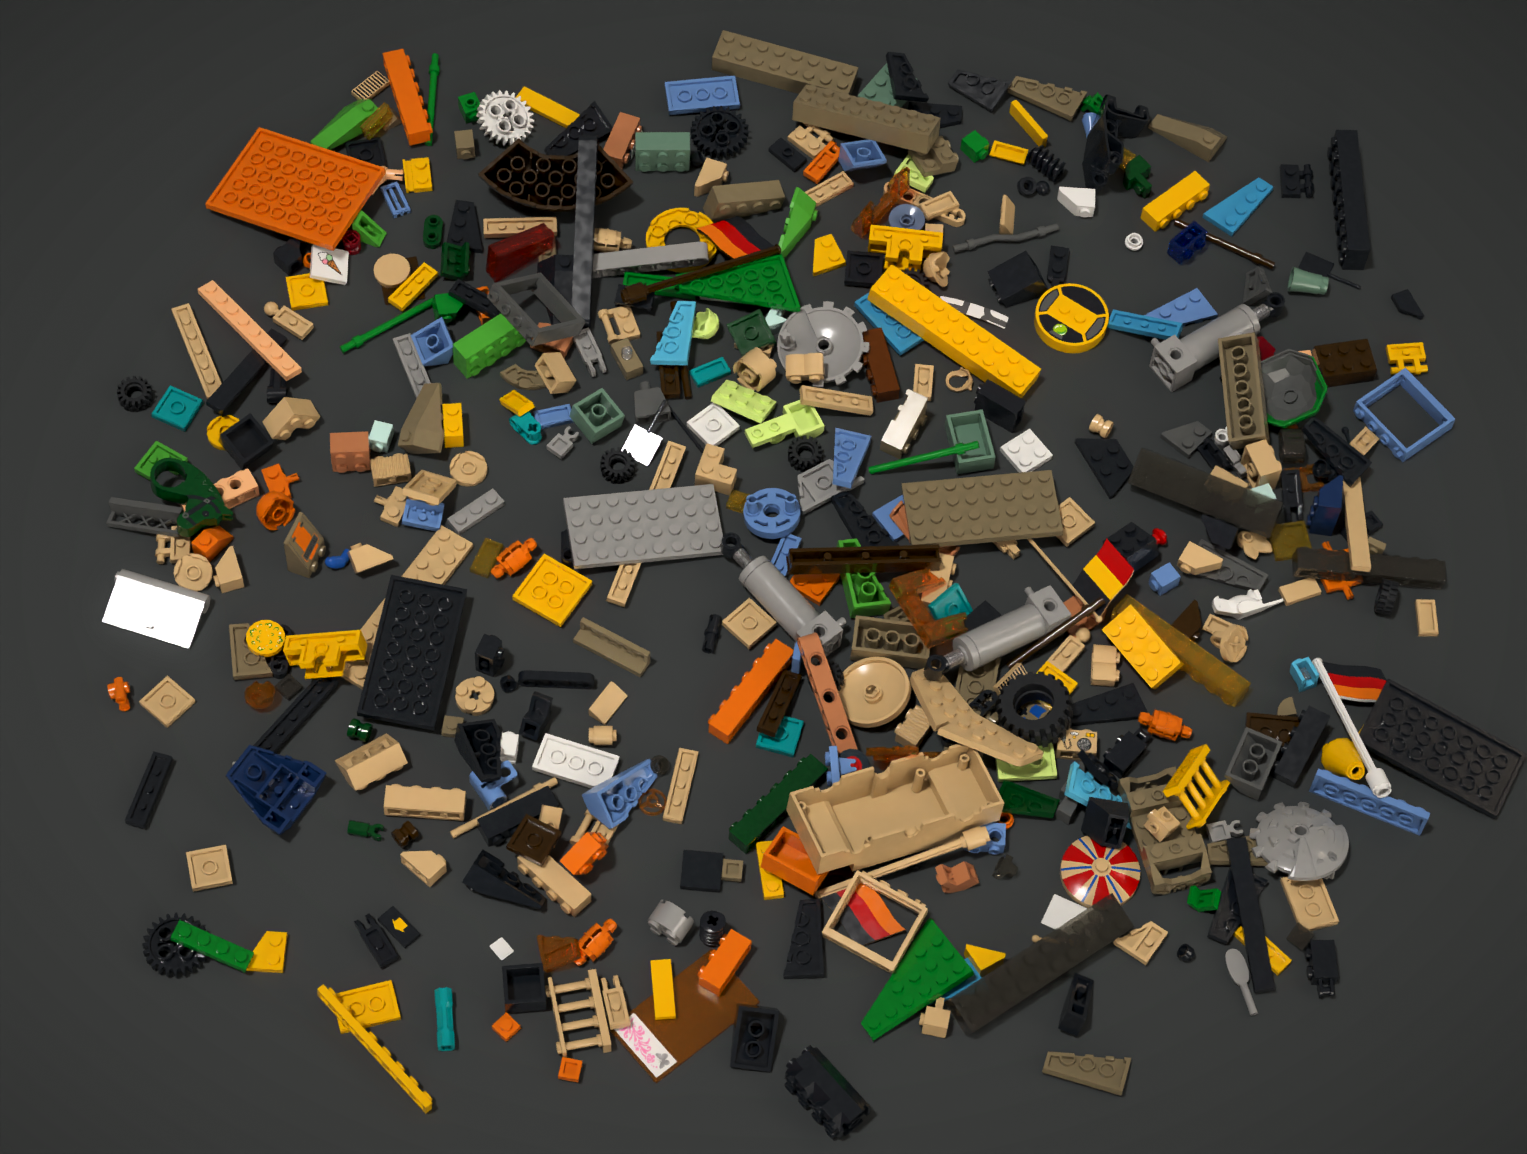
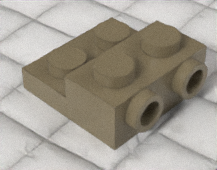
(937, 161)

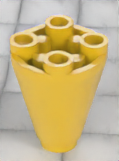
(1342, 759)

